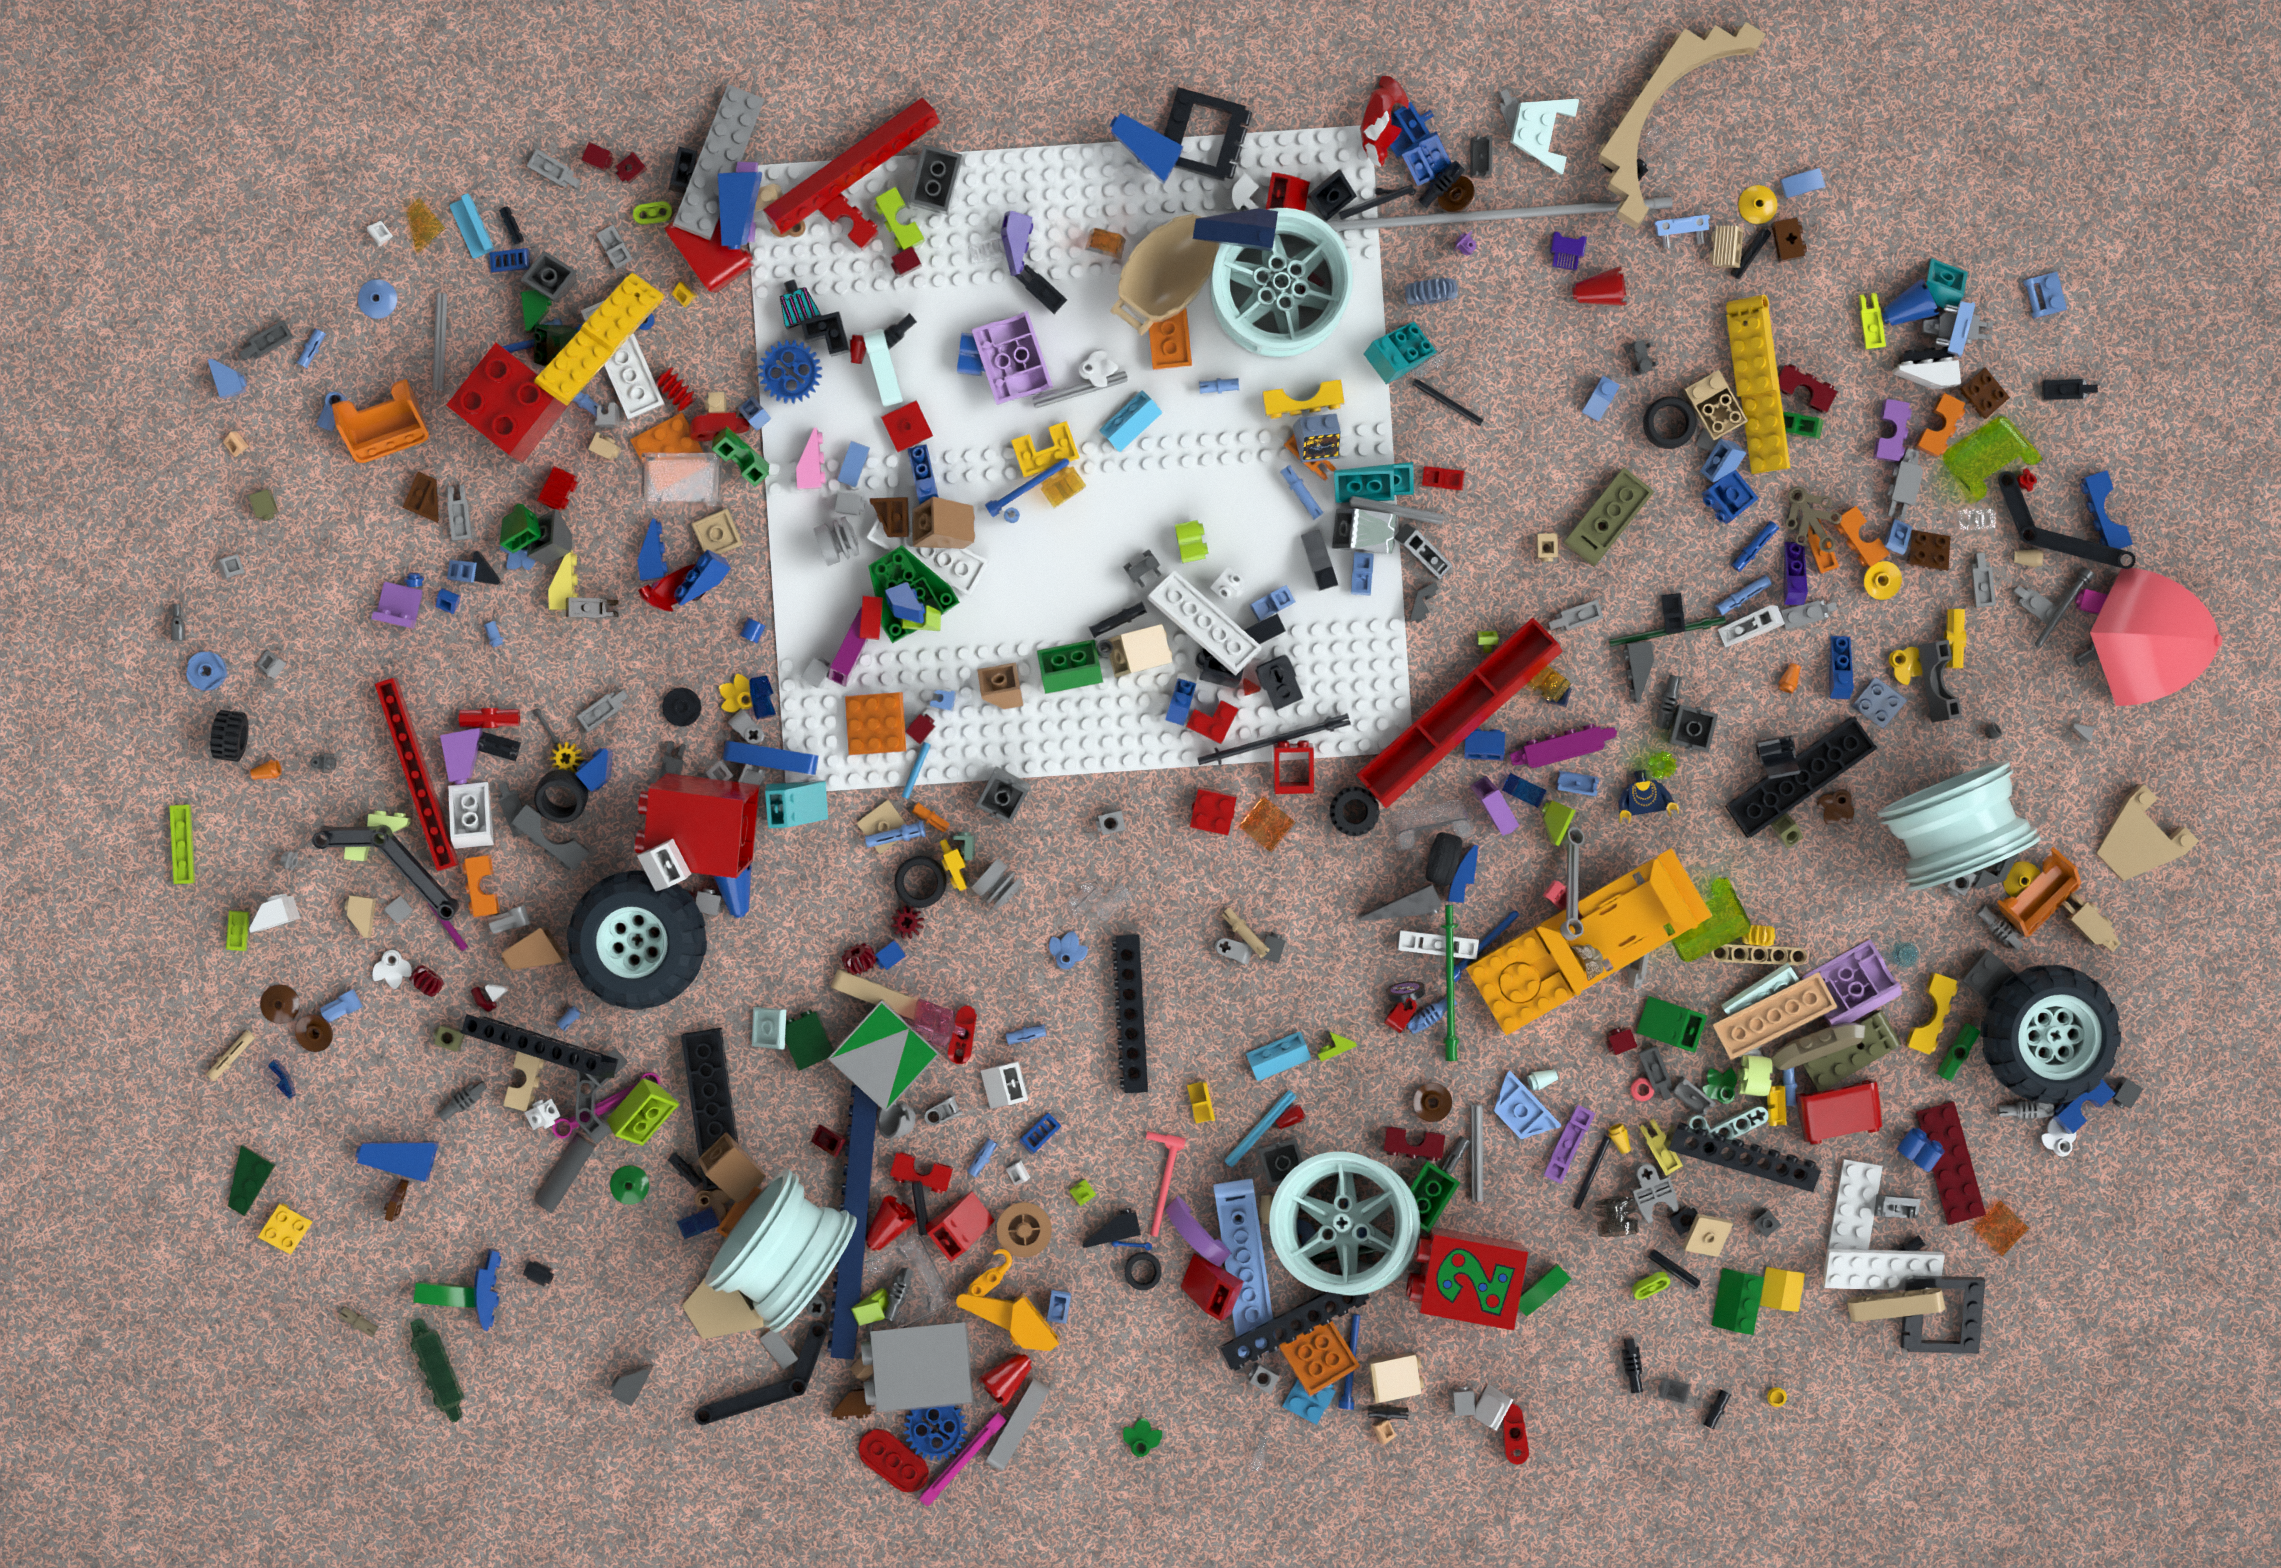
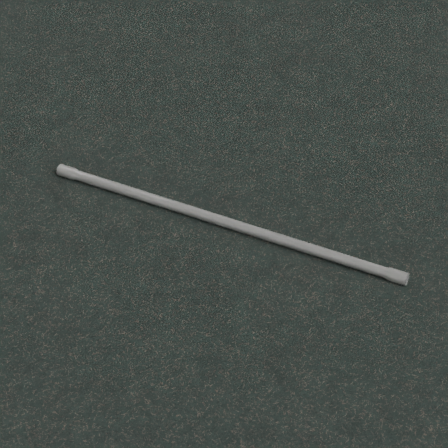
(1654, 203)

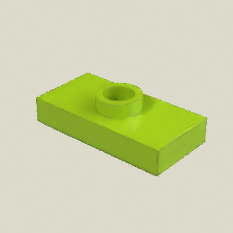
(237, 930)

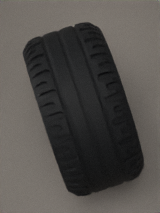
(1651, 433)
(556, 813)
(1443, 859)
(905, 896)

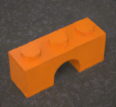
(1950, 411)
(1868, 553)
(476, 869)

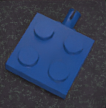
(1412, 127)

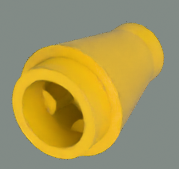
(1619, 1136)

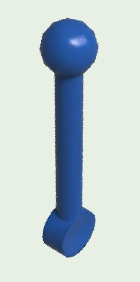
(1148, 1246)

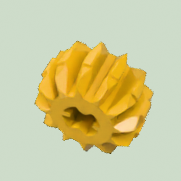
(560, 755)
(1759, 935)

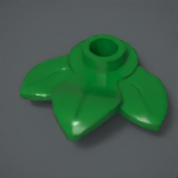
(1720, 1082)
(1142, 1434)

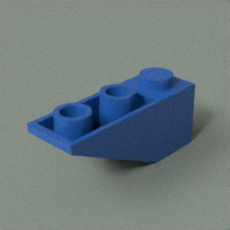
(922, 473)
(650, 558)
(705, 575)
(1840, 668)

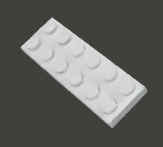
(631, 376)
(954, 566)
(1204, 622)
(1854, 1206)
(1878, 1268)

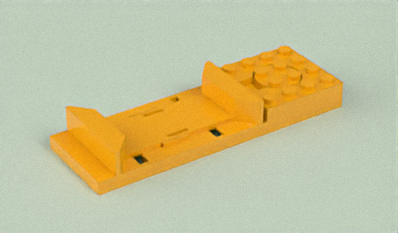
(1618, 919)

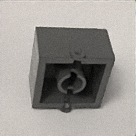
(1692, 728)
(1003, 795)
(1280, 1160)

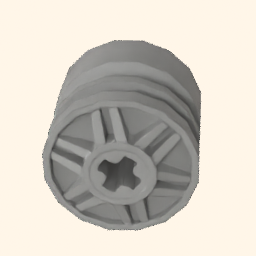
(836, 541)
(997, 884)

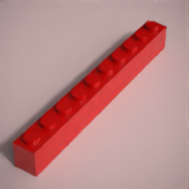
(851, 165)
(417, 774)

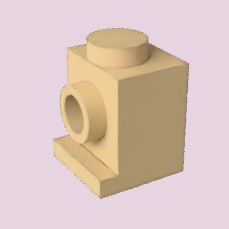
(716, 403)
(604, 447)
(1550, 540)

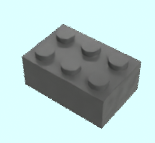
(935, 179)

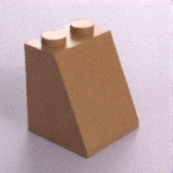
(943, 524)
(533, 951)
(731, 1168)

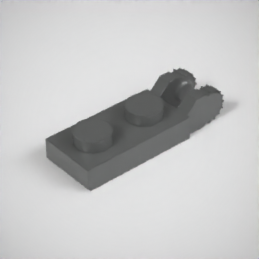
(672, 765)

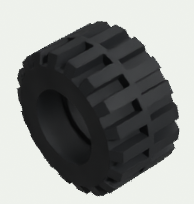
(229, 735)
(1370, 804)

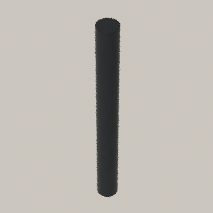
(1376, 202)
(1448, 402)
(1591, 1173)

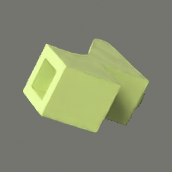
(395, 822)

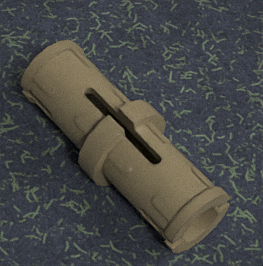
(358, 1321)

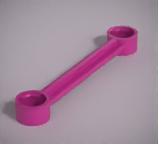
(601, 1107)
(962, 1459)

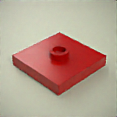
(907, 426)

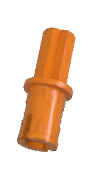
(930, 817)

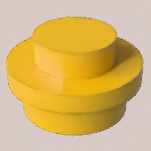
(1776, 1396)

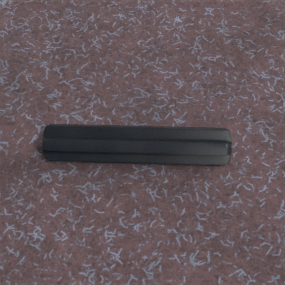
(1751, 252)
(920, 1207)
(1674, 1269)

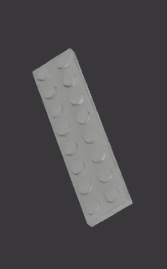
(720, 154)

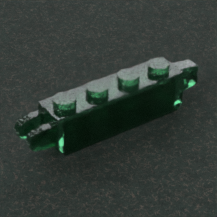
(437, 1368)

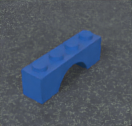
(2096, 489)

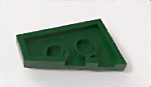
(248, 1179)

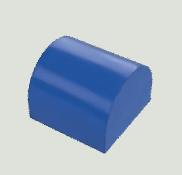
(447, 601)
(752, 630)

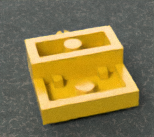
(954, 862)

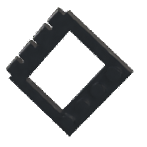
(1235, 132)
(1971, 1318)

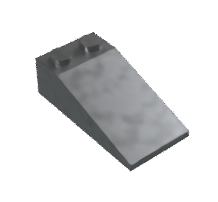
(1418, 902)

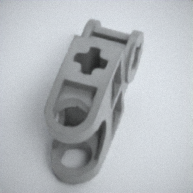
(1652, 1190)

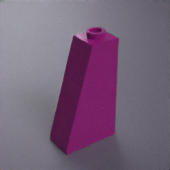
(848, 654)

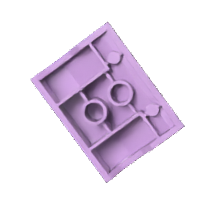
(1012, 358)
(1857, 983)

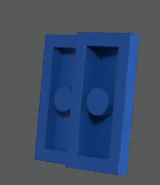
(1426, 158)

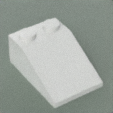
(470, 815)

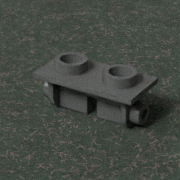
(326, 763)

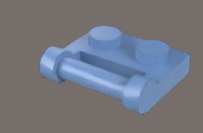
(2050, 292)

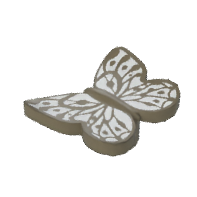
(1592, 959)

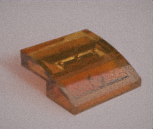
(1267, 824)
(2001, 1228)

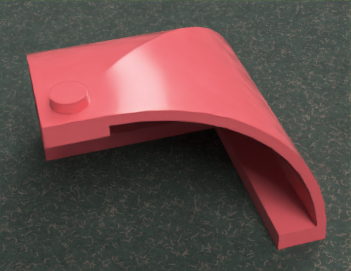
(2152, 637)

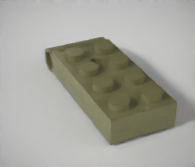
(1615, 510)
(1877, 1041)

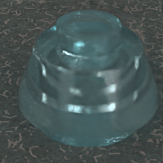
(1902, 959)

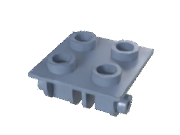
(1879, 702)

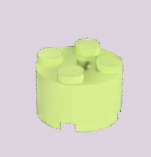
(1754, 1075)

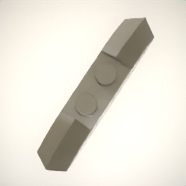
(1818, 1045)

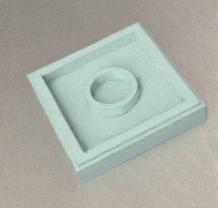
(769, 1028)

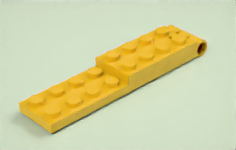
(599, 338)
(1758, 382)

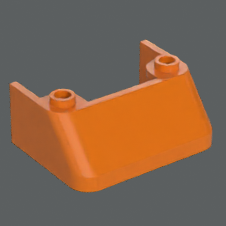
(2043, 894)

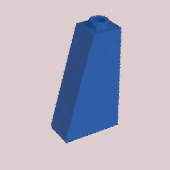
(1148, 146)
(737, 205)
(400, 1158)

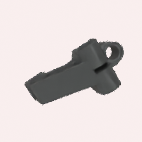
(595, 1126)

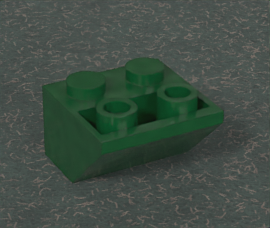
(550, 341)

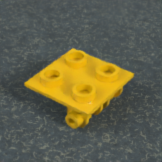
(284, 1228)

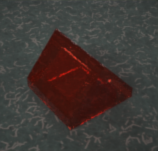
(1249, 687)

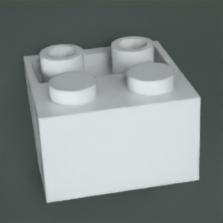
(664, 865)
(1004, 1084)

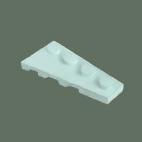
(1769, 985)

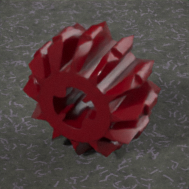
(912, 926)
(858, 959)
(426, 980)

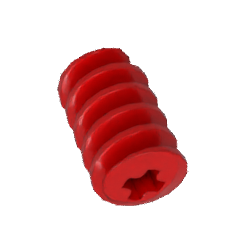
(675, 389)

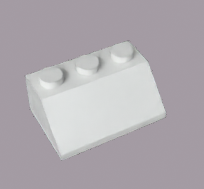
(275, 912)

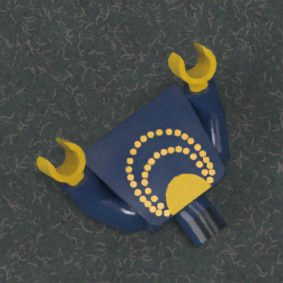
(1644, 798)

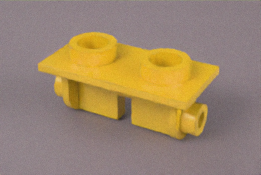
(1776, 1106)

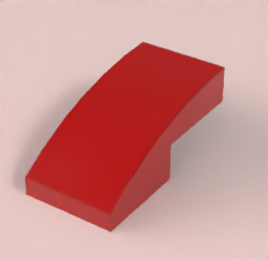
(1443, 478)
(870, 617)

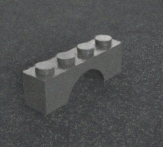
(1933, 661)
(569, 852)

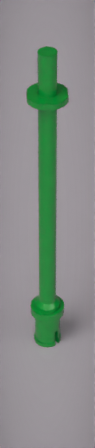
(1451, 1039)

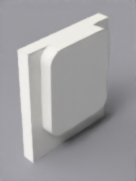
(1492, 1407)

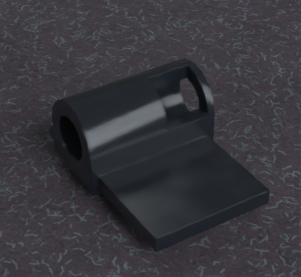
(1279, 681)
(1778, 756)

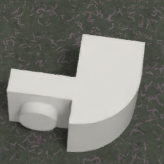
(1242, 192)

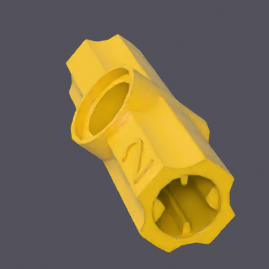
(1957, 637)

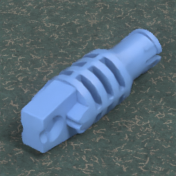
(1428, 1016)

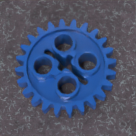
(779, 385)
(924, 1443)

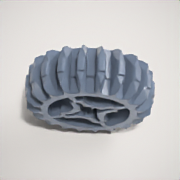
(1431, 291)

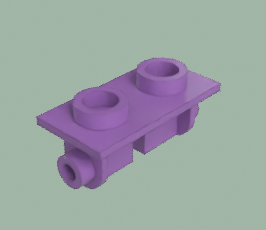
(1465, 244)

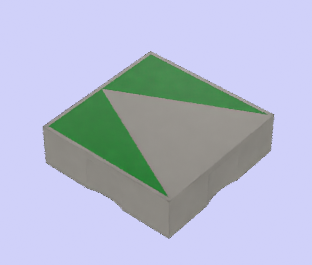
(884, 1055)

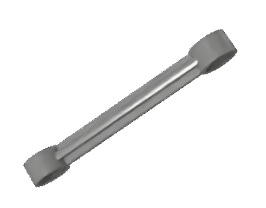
(1572, 884)

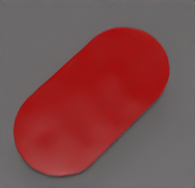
(893, 1460)

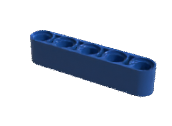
(770, 757)

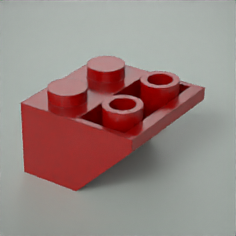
(1287, 192)

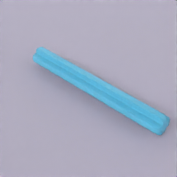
(1260, 1128)

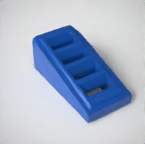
(516, 252)
(1027, 1144)

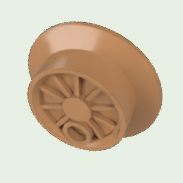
(1024, 1229)

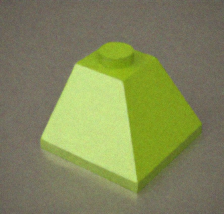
(1556, 820)

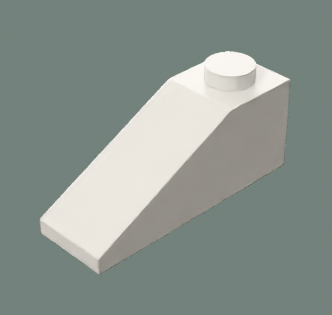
(1751, 625)

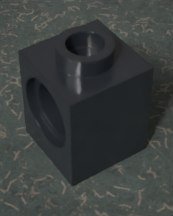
(1674, 1219)

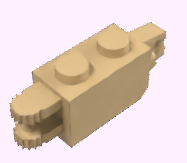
(2091, 924)

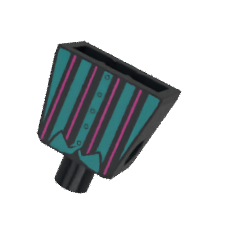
(797, 305)

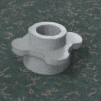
(289, 860)

